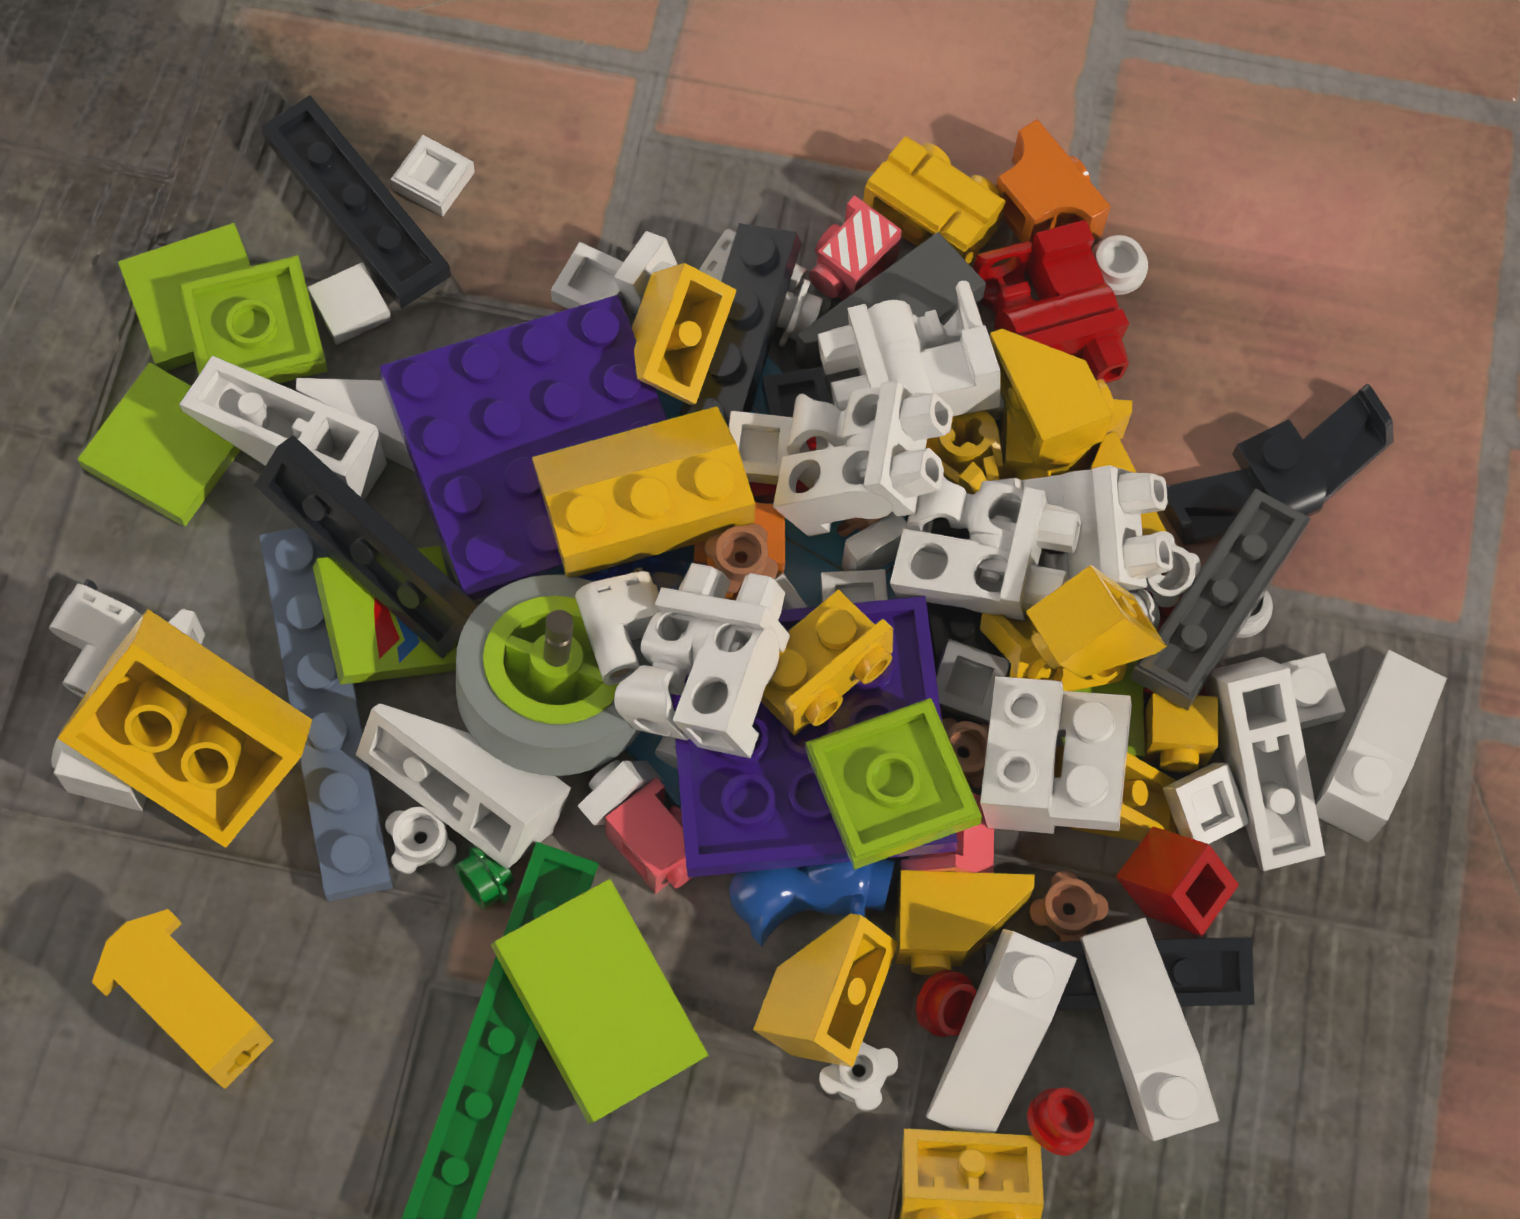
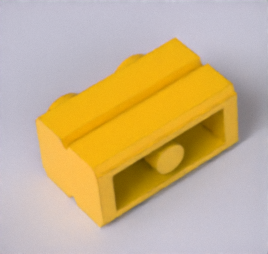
(929, 195)

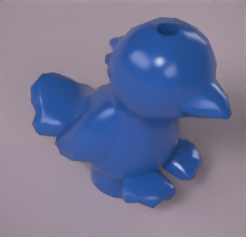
(774, 895)

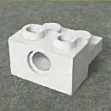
(1023, 735)

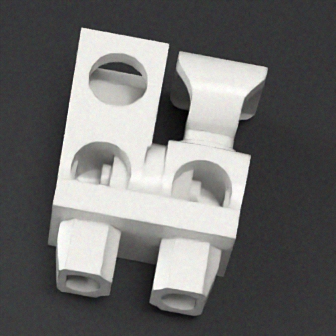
(917, 351)
(864, 457)
(1111, 524)
(999, 563)
(724, 649)

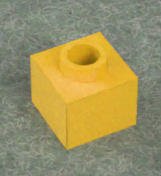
(1180, 737)

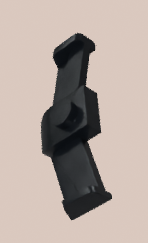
(1284, 467)

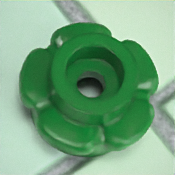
(484, 878)

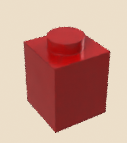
(1177, 880)

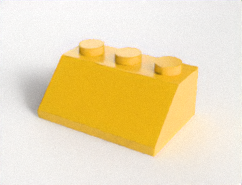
(644, 491)
(187, 729)

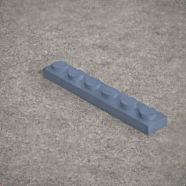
(335, 779)

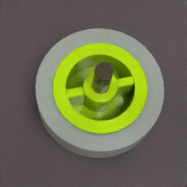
(534, 682)

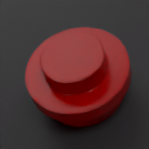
(945, 1003)
(1061, 1120)

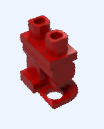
(1075, 303)

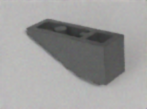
(921, 278)

